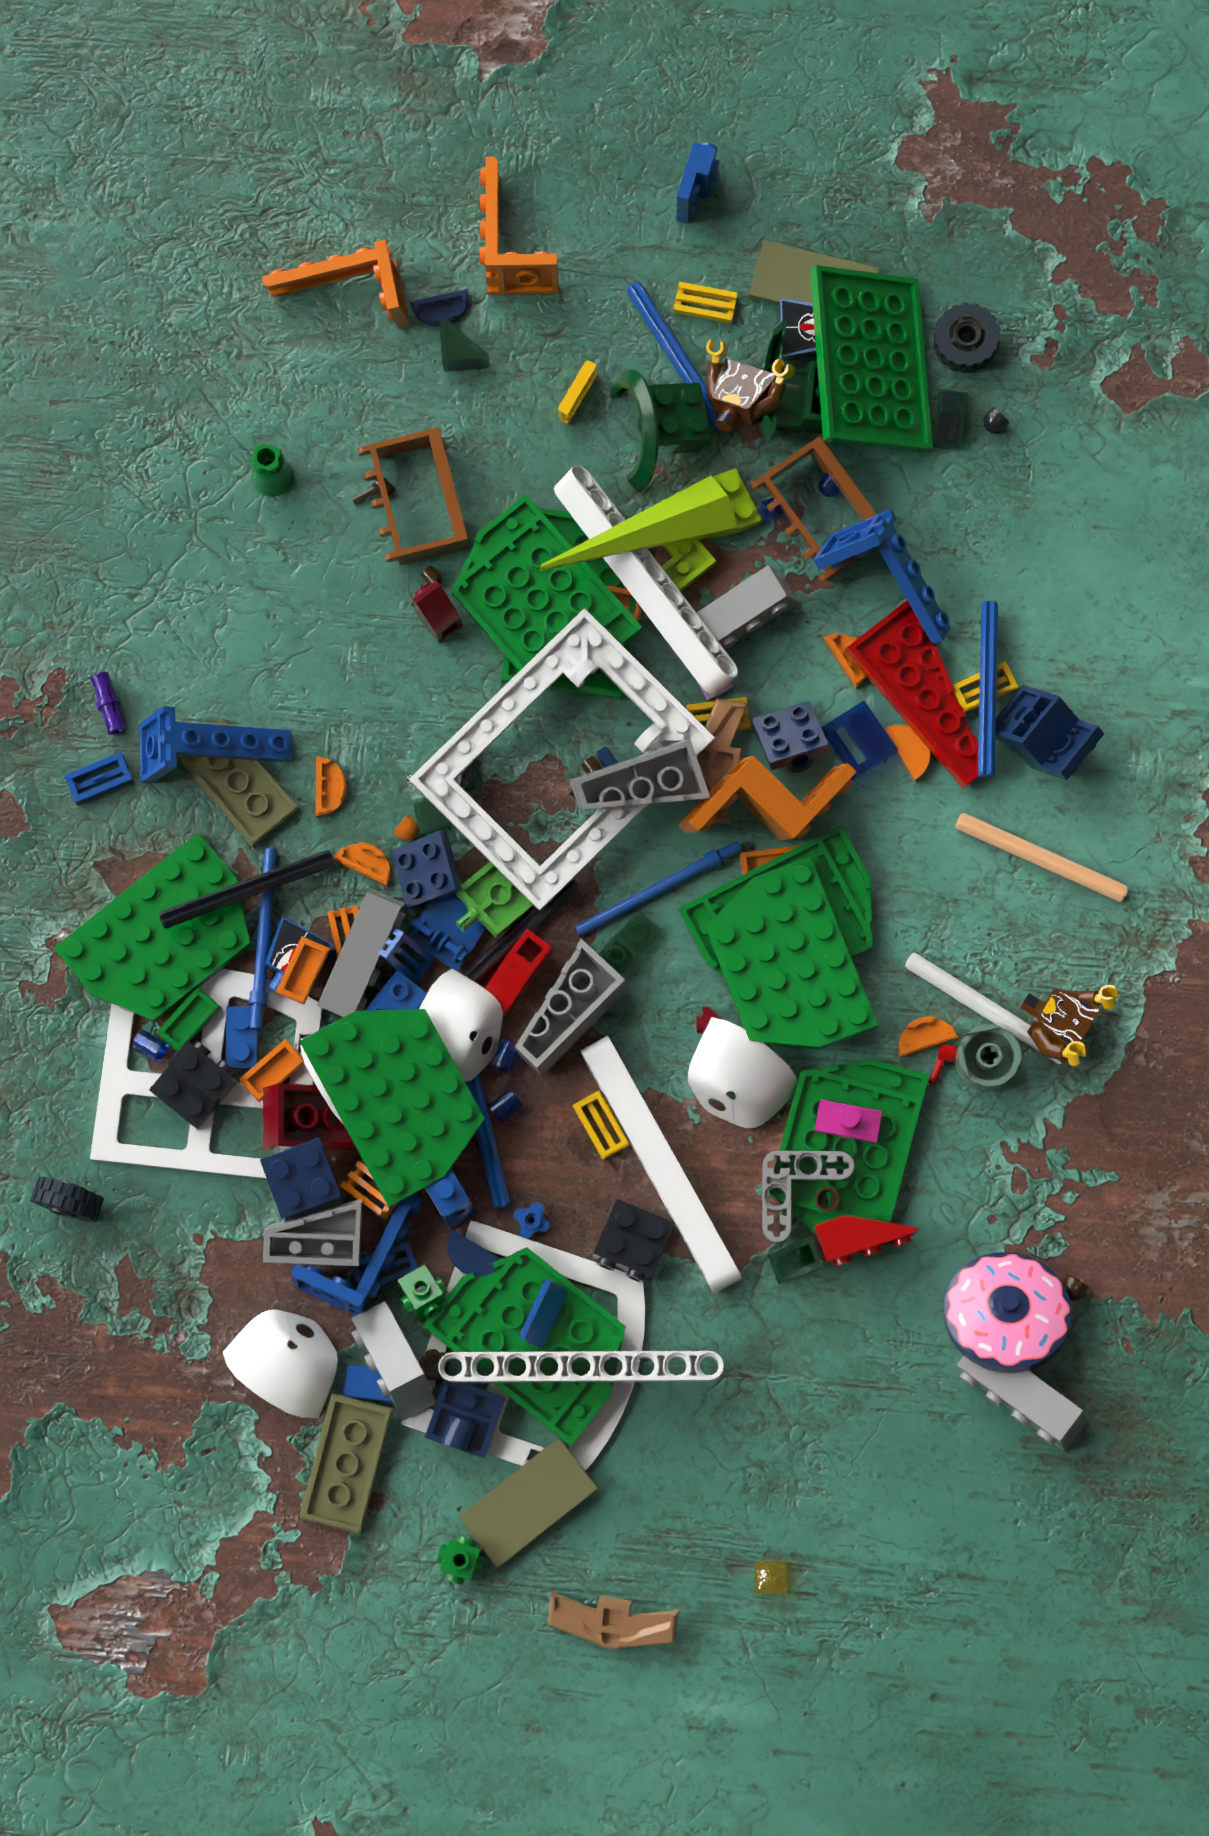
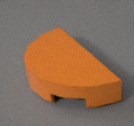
(837, 644)
(911, 749)
(330, 787)
(365, 860)
(925, 1034)

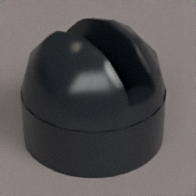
(995, 421)

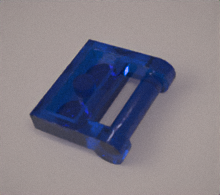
(866, 734)

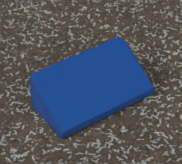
(543, 1313)

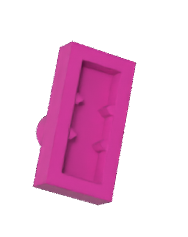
(848, 1121)

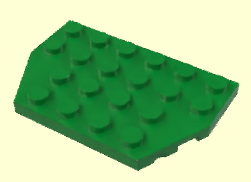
(527, 606)
(842, 879)
(137, 962)
(789, 962)
(396, 1096)
(877, 1167)
(489, 1317)

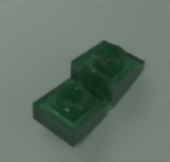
(428, 816)
(630, 942)

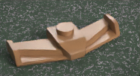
(718, 756)
(612, 1622)

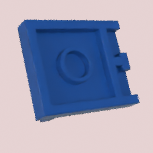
(880, 532)
(164, 739)
(338, 1291)

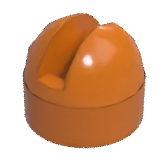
(407, 829)

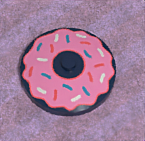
(1007, 1312)

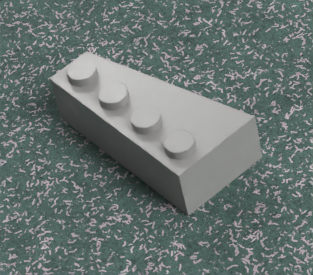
(650, 778)

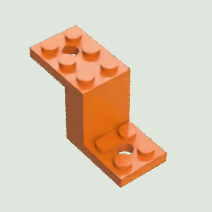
(768, 799)

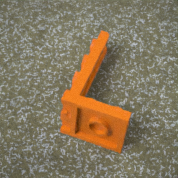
(344, 267)
(510, 271)

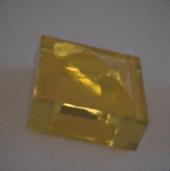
(770, 1577)

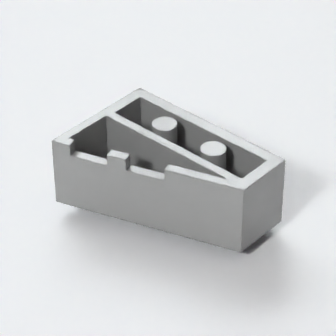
(749, 606)
(317, 1238)
(393, 1360)

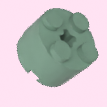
(998, 1043)

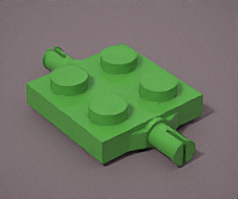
(492, 901)

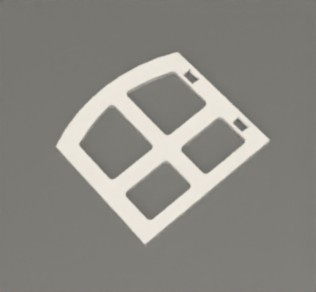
(119, 1081)
(630, 1313)

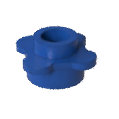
(539, 1224)

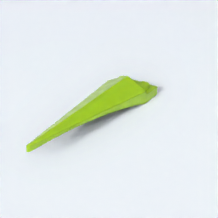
(702, 511)

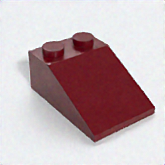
(298, 1115)

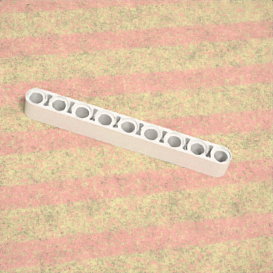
(649, 585)
(661, 1164)
(566, 1359)

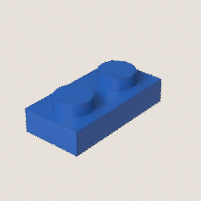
(240, 1039)

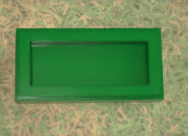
(189, 1019)

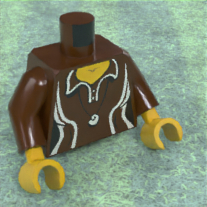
(742, 391)
(1064, 1020)

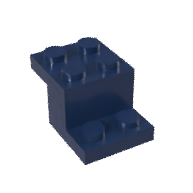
(1046, 732)
(302, 1180)

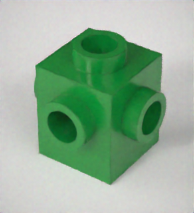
(422, 1293)
(473, 1563)

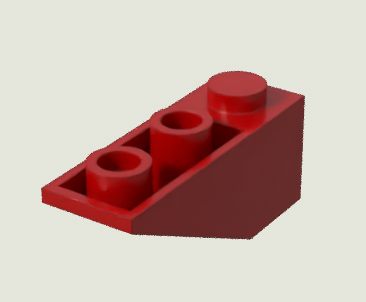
(518, 969)
(852, 1235)

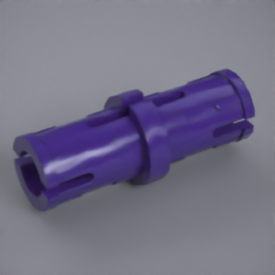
(108, 703)

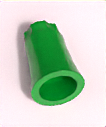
(271, 472)

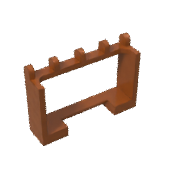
(406, 443)
(827, 463)

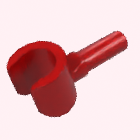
(945, 1053)

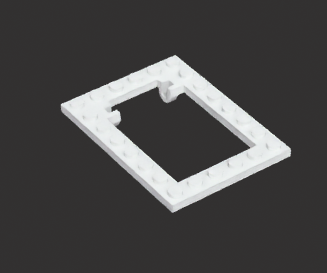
(576, 652)

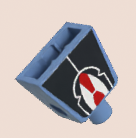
(800, 329)

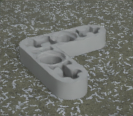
(783, 1182)

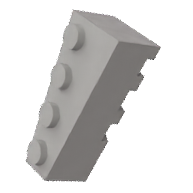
(359, 955)
(570, 1008)
(1030, 1402)

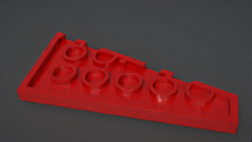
(916, 684)

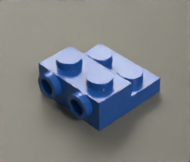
(698, 178)

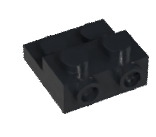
(194, 1083)
(632, 1241)

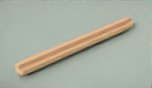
(1041, 857)

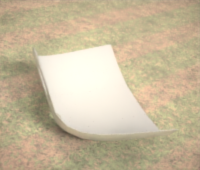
(456, 1010)
(748, 1068)
(282, 1376)

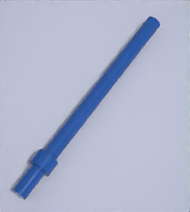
(712, 860)
(258, 997)

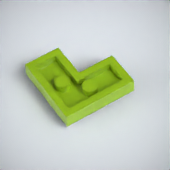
(687, 562)

